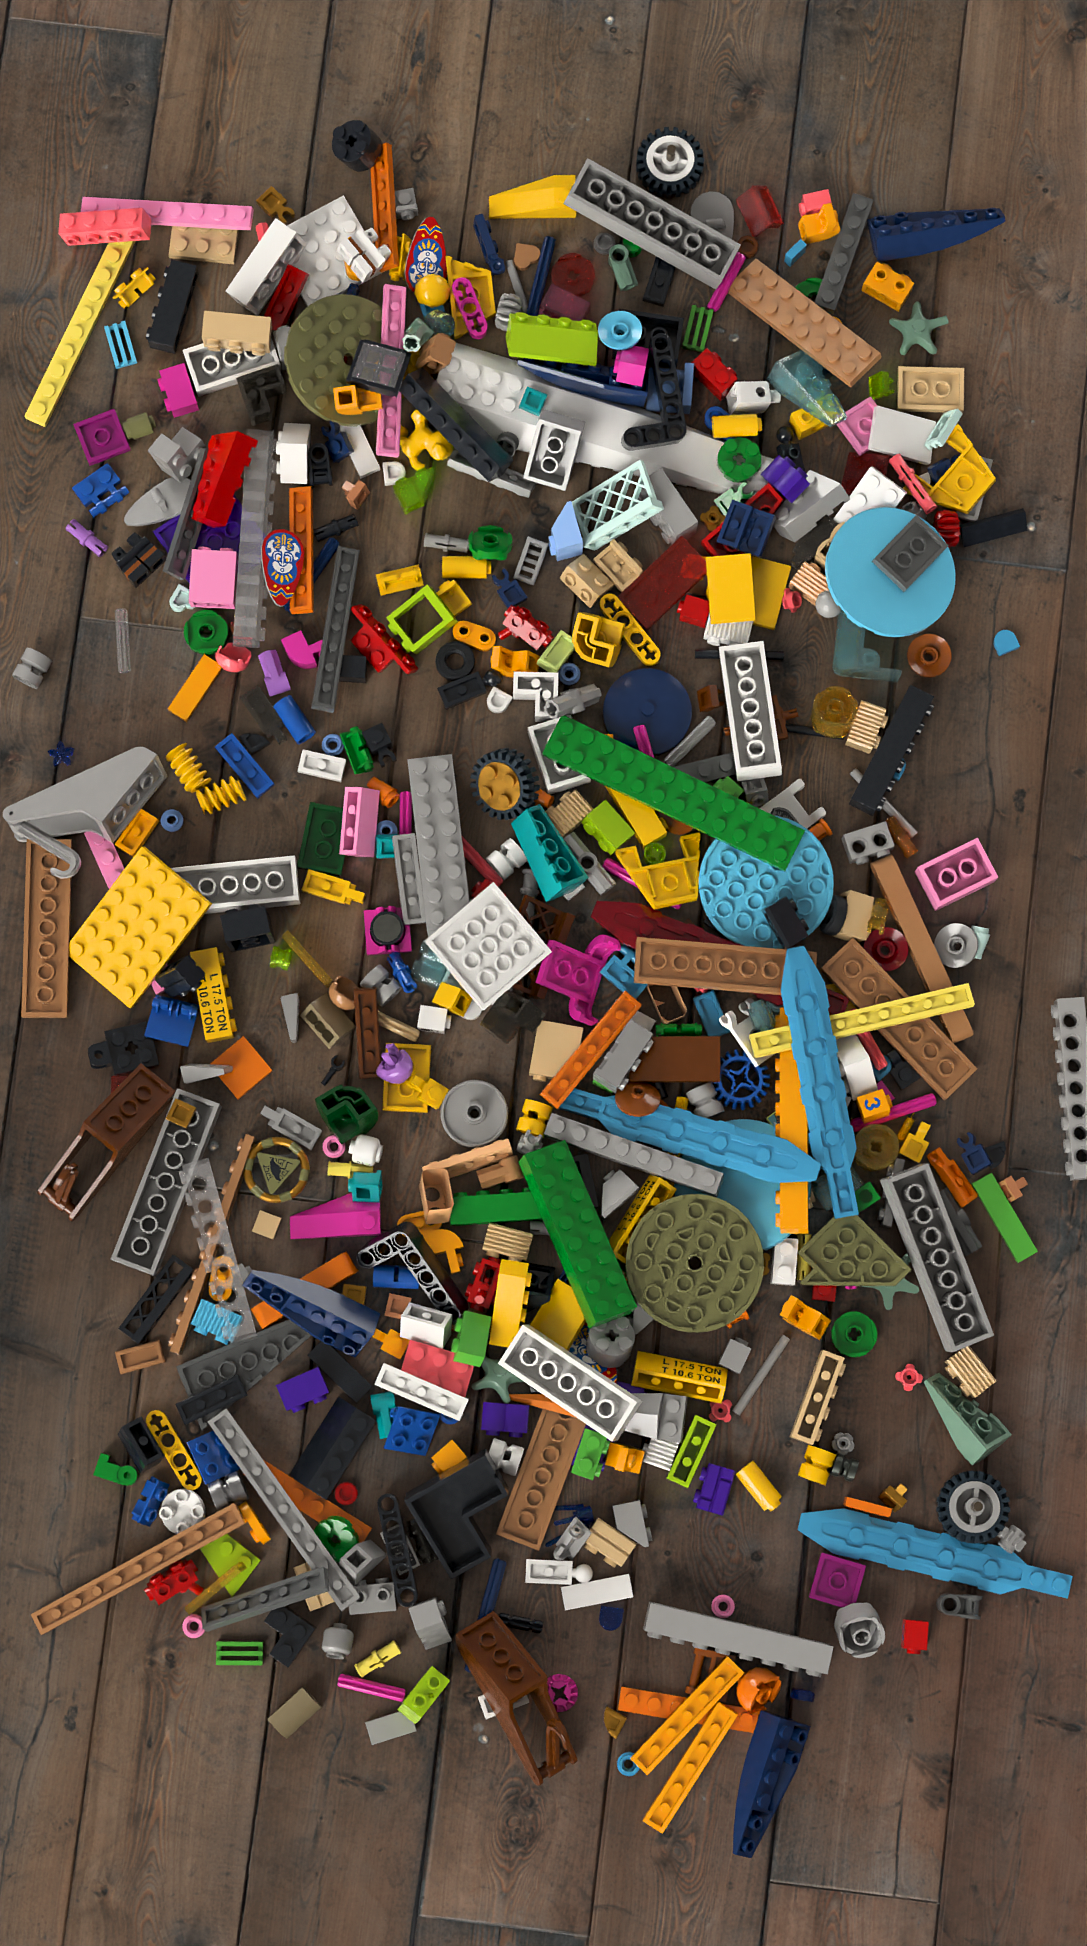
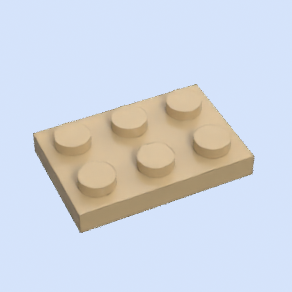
(203, 244)
(930, 389)

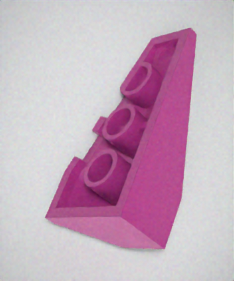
(337, 1219)

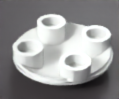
(182, 1510)

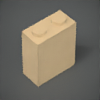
(553, 1048)

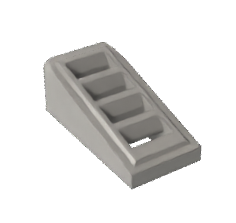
(531, 541)
(291, 1012)
(196, 1072)

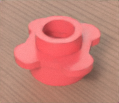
(791, 600)
(915, 1377)
(725, 1415)

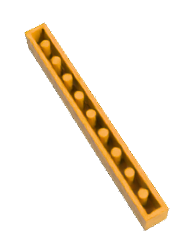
(794, 1128)

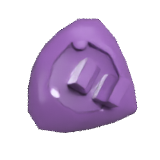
(395, 1065)

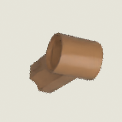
(505, 1171)

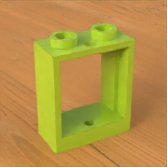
(448, 620)
(423, 1695)

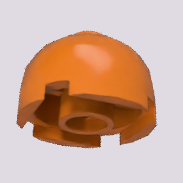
(756, 1688)

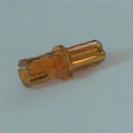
(901, 838)

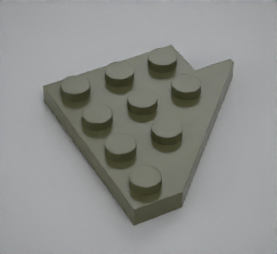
(851, 1255)

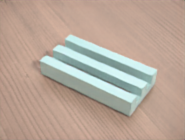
(943, 429)

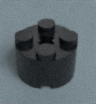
(356, 145)

